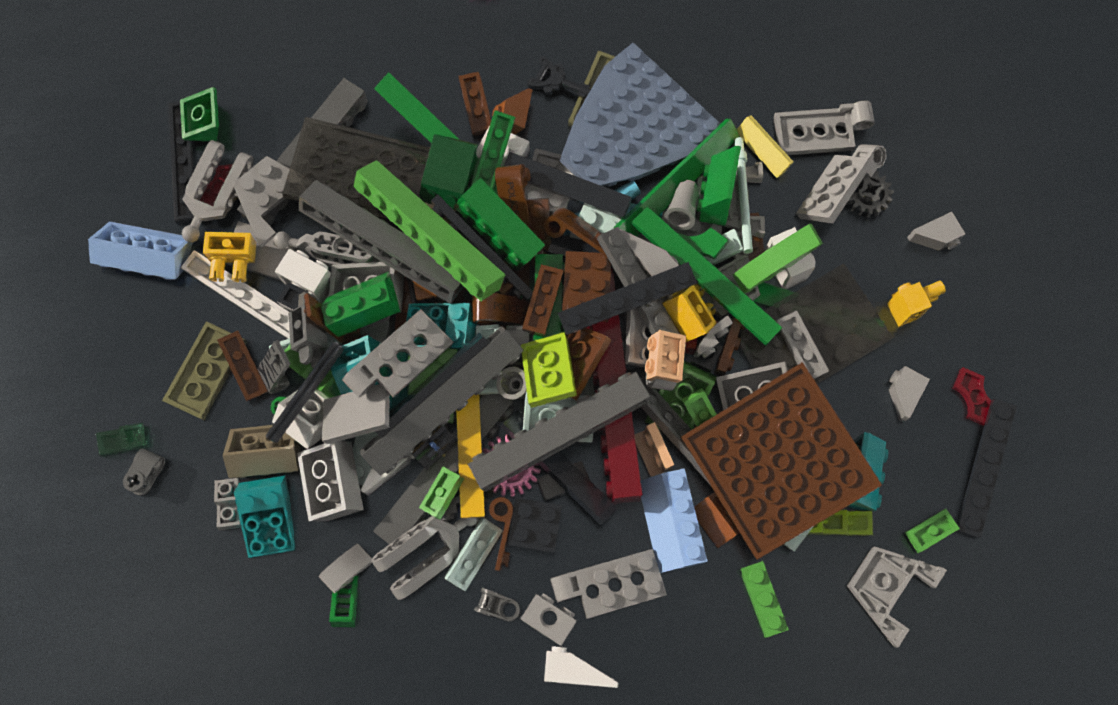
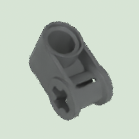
(145, 470)
(496, 605)

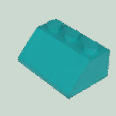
(875, 454)

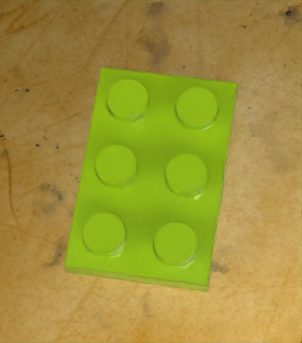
(548, 370)

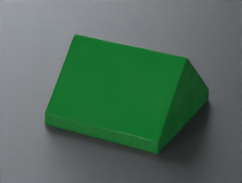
(200, 116)

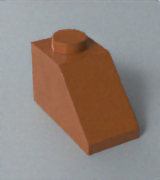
(517, 107)

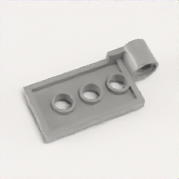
(850, 116)
(829, 195)
(637, 344)
(366, 372)
(576, 582)

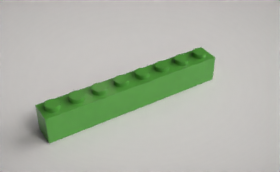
(429, 230)

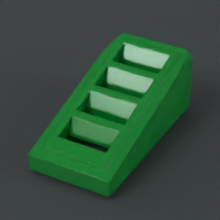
(339, 621)

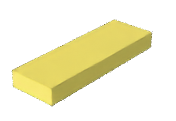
(764, 146)

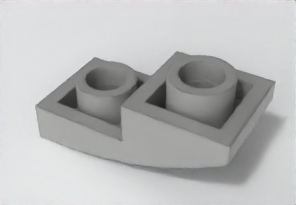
(707, 344)
(226, 505)
(345, 568)

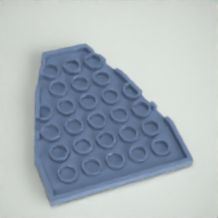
(633, 123)

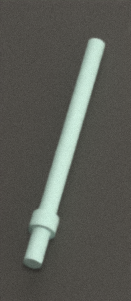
(743, 197)

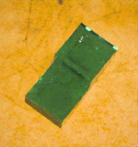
(121, 440)

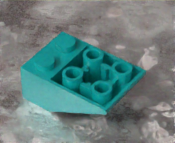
(452, 319)
(350, 357)
(265, 516)

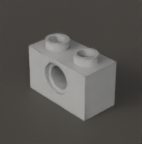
(536, 611)

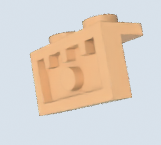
(665, 356)
(653, 450)

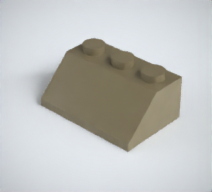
(252, 453)

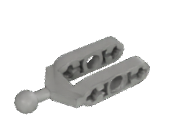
(200, 181)
(309, 245)
(433, 564)

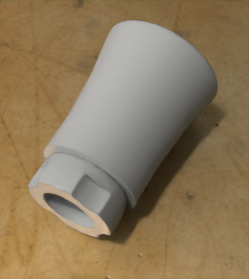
(683, 206)
(509, 381)

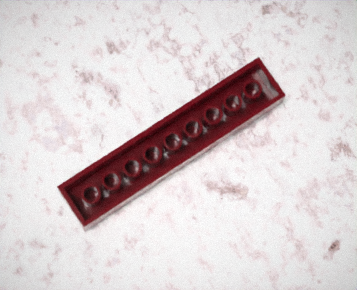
(618, 436)

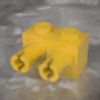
(229, 248)
(913, 301)
(690, 312)

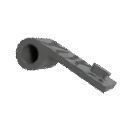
(273, 369)

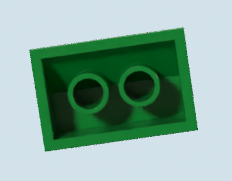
(719, 186)
(360, 305)

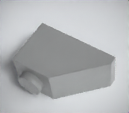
(939, 233)
(906, 391)

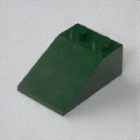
(448, 170)

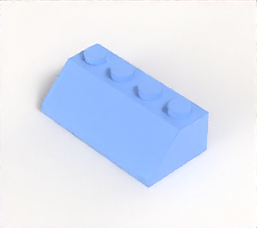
(139, 250)
(672, 521)

